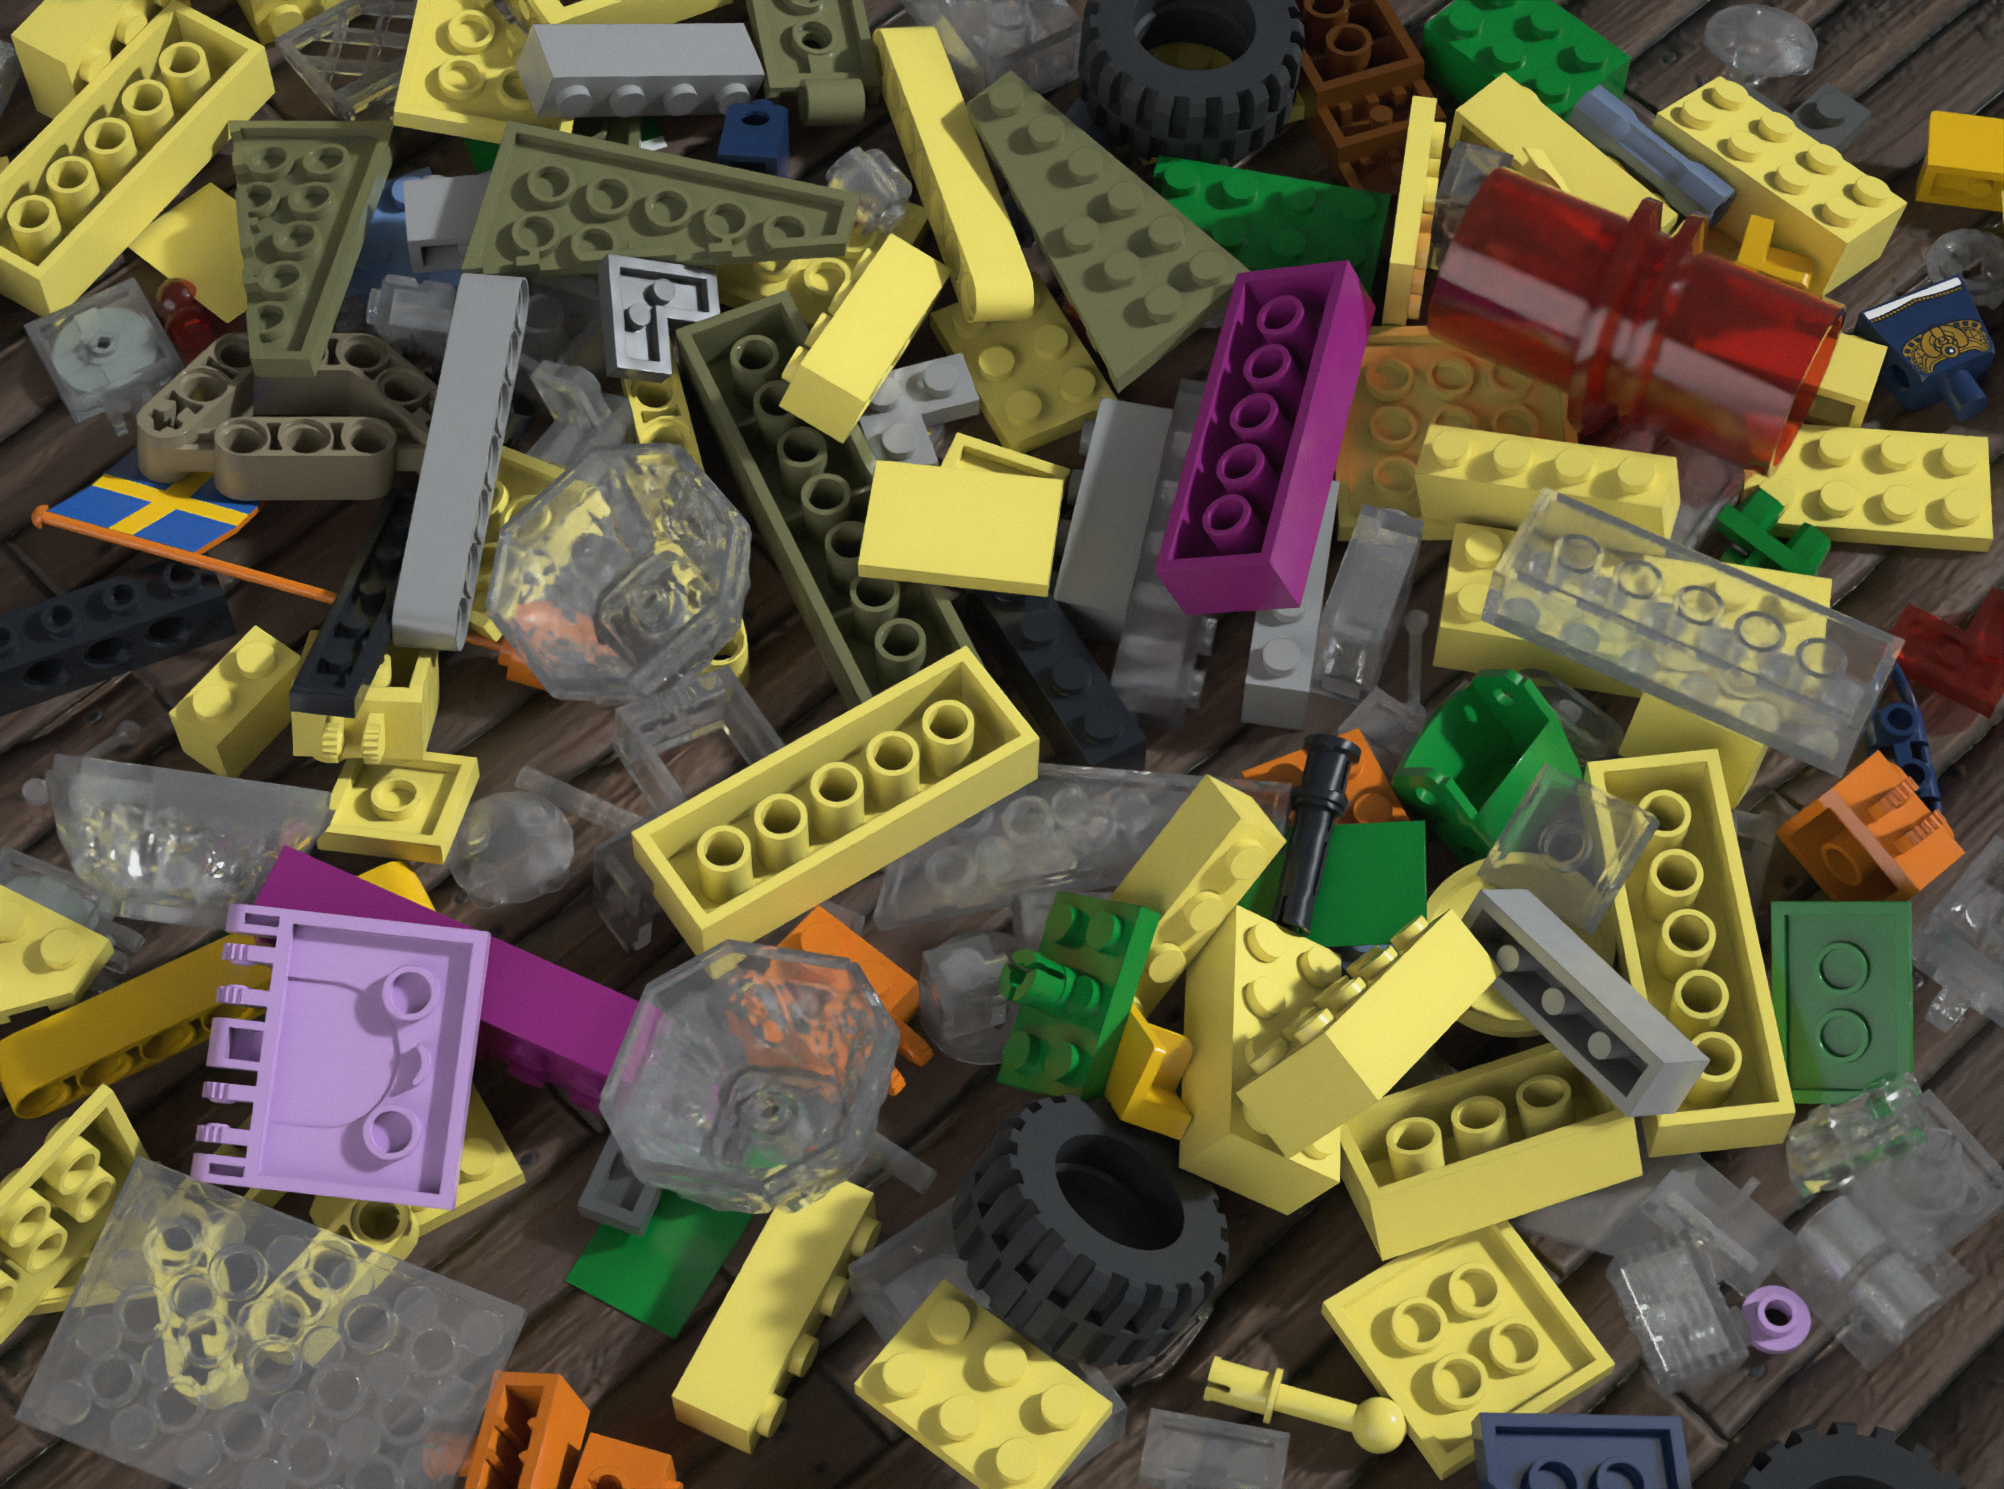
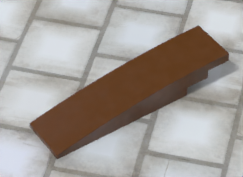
(1360, 90)

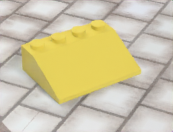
(61, 1202)

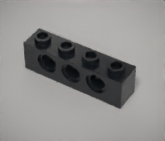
(108, 631)

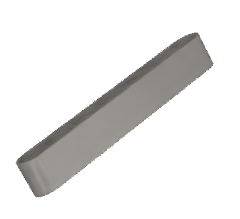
(460, 463)

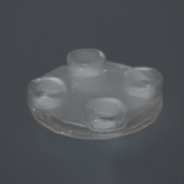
(1760, 43)
(511, 849)

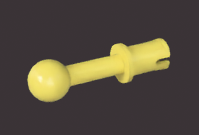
(1374, 1423)

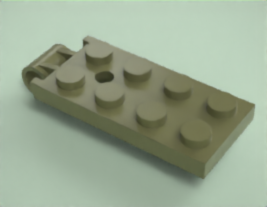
(828, 80)

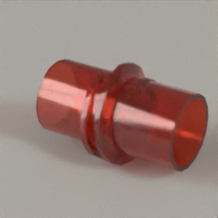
(1635, 320)

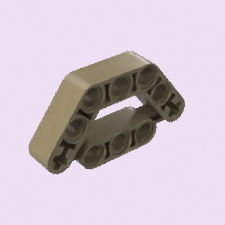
(207, 423)

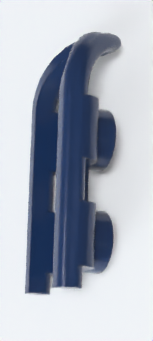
(1898, 728)

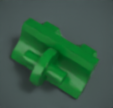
(1750, 527)

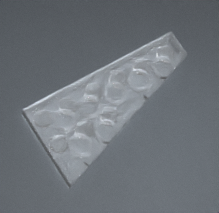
(1053, 835)

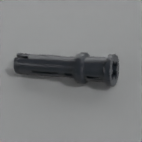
(1317, 806)

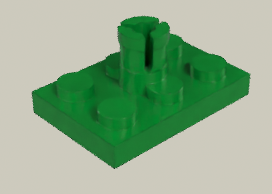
(1842, 994)
(1074, 995)

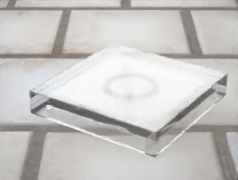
(1569, 847)

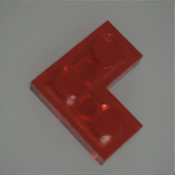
(1954, 661)

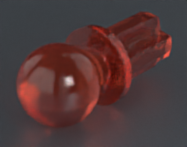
(184, 317)

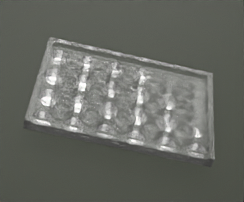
(265, 1350)

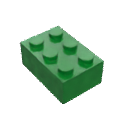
(1528, 41)

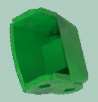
(1480, 759)

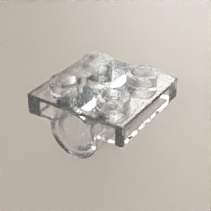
(1870, 1271)

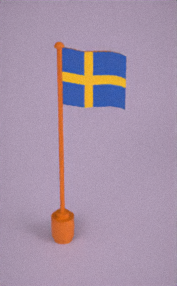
(186, 521)

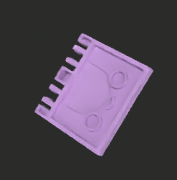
(355, 1059)

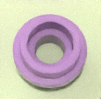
(1774, 1338)

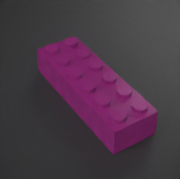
(1266, 440)
(532, 1011)

